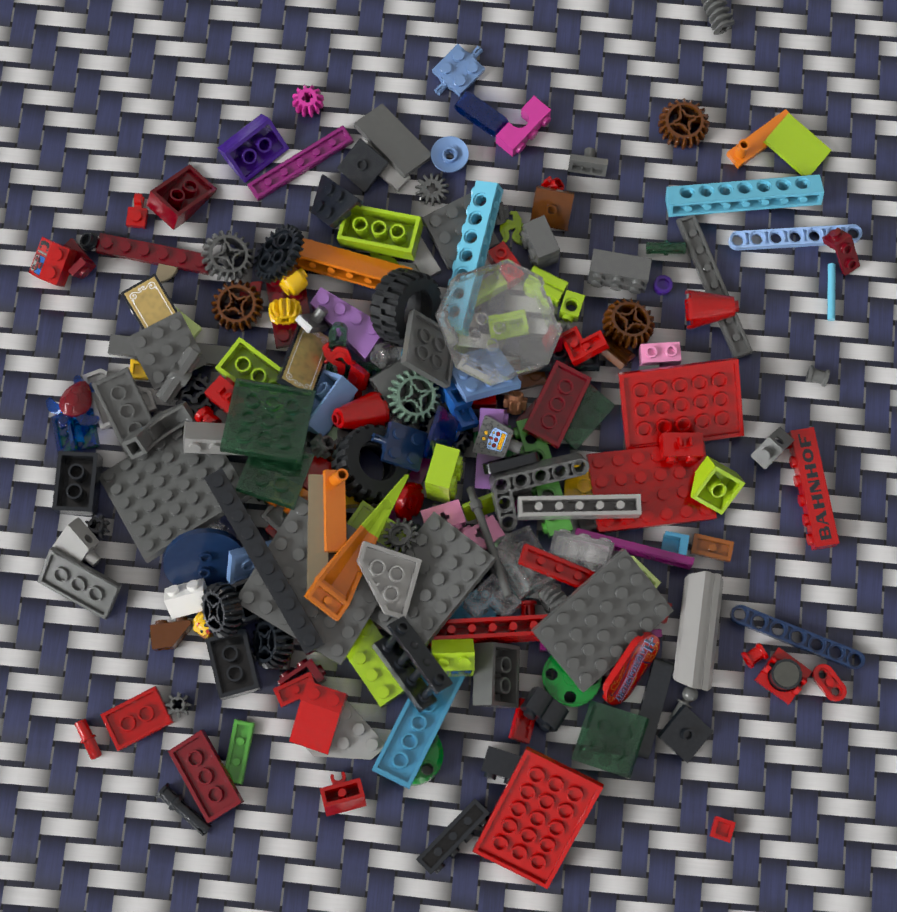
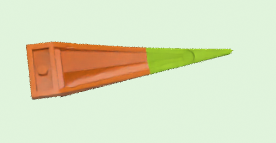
(340, 577)

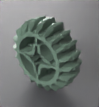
(416, 403)

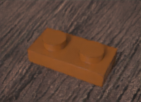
(712, 547)

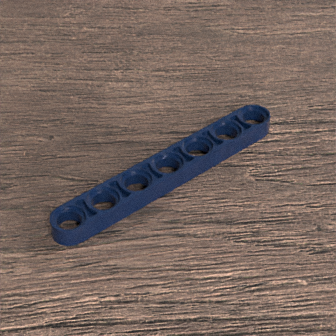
(805, 644)

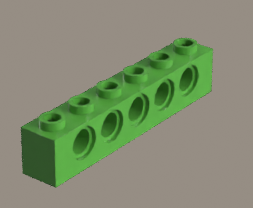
(554, 488)

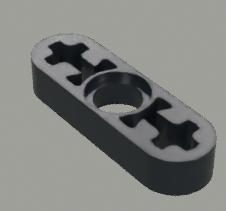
(510, 462)

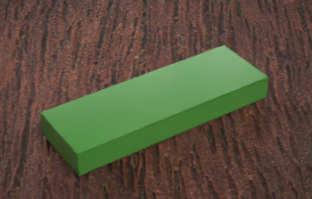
(239, 750)

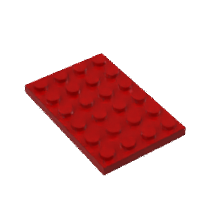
(681, 399)
(662, 486)
(537, 817)

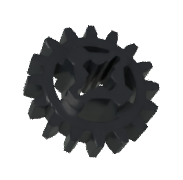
(186, 395)

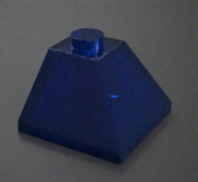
(442, 431)

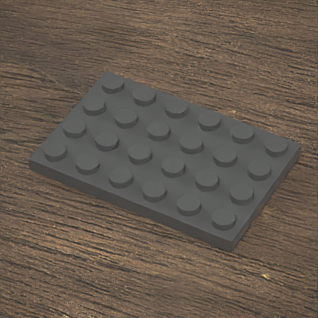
(446, 576)
(602, 619)

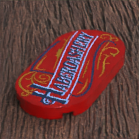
(630, 668)

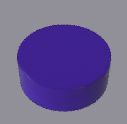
(663, 285)

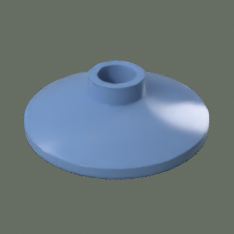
(449, 146)

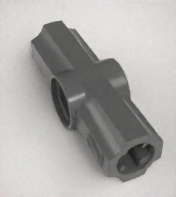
(179, 375)

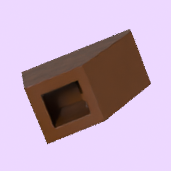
(169, 635)

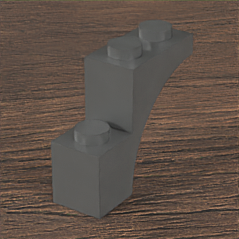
(161, 425)

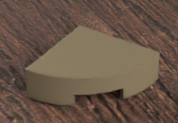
(166, 272)

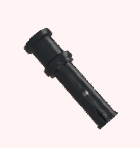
(176, 803)

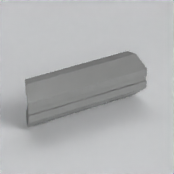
(698, 630)

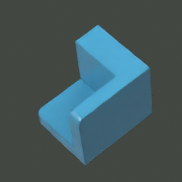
(675, 542)

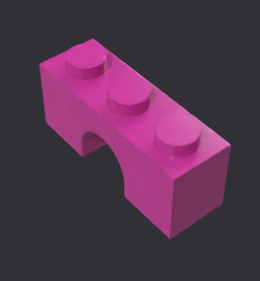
(514, 139)

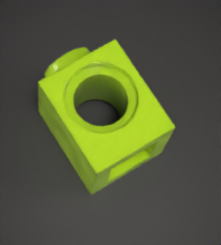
(574, 299)

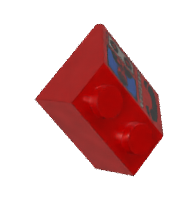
(52, 262)

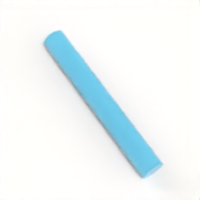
(831, 292)

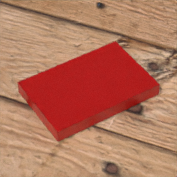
(137, 718)

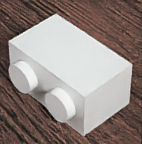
(184, 598)

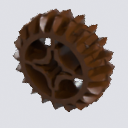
(695, 117)
(244, 302)
(616, 322)

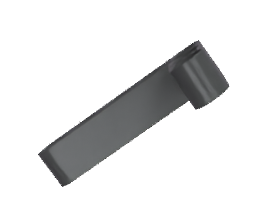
(530, 480)

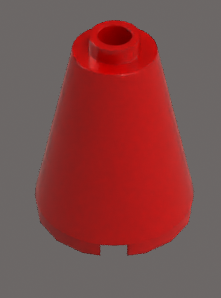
(707, 308)
(362, 411)

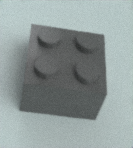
(540, 243)

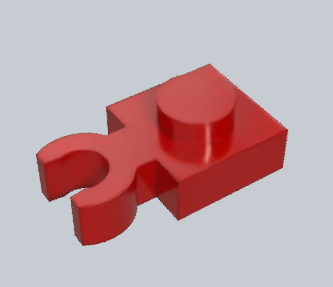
(359, 378)

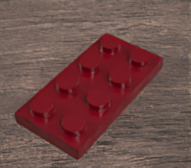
(284, 333)
(557, 404)
(205, 776)

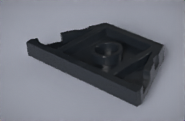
(333, 202)

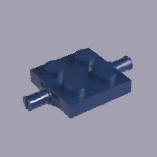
(402, 446)

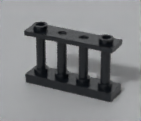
(403, 670)

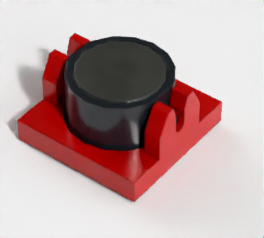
(784, 675)

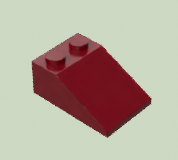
(180, 196)

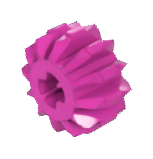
(302, 96)

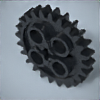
(278, 253)

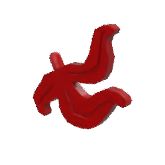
(338, 352)

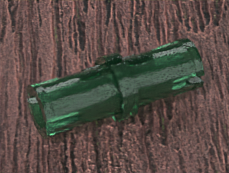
(665, 247)

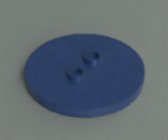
(199, 555)

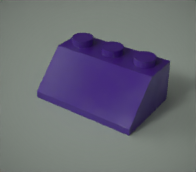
(253, 147)

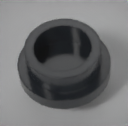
(89, 241)

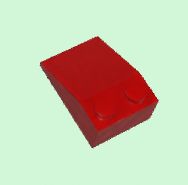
(318, 717)

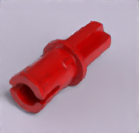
(88, 739)

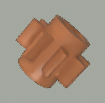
(515, 402)

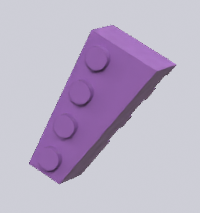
(360, 330)
(482, 479)

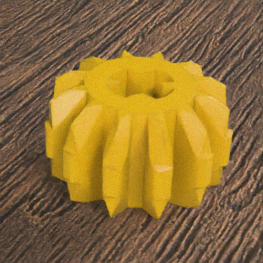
(284, 311)

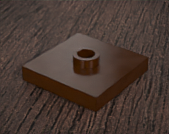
(555, 206)

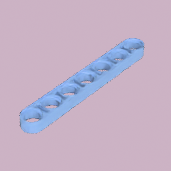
(784, 233)

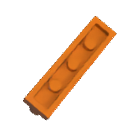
(754, 144)
(334, 509)

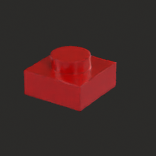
(722, 829)

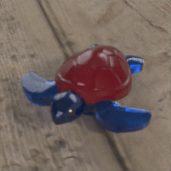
(74, 403)

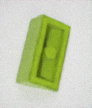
(487, 503)

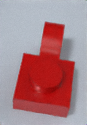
(137, 215)

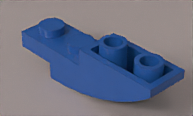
(458, 407)

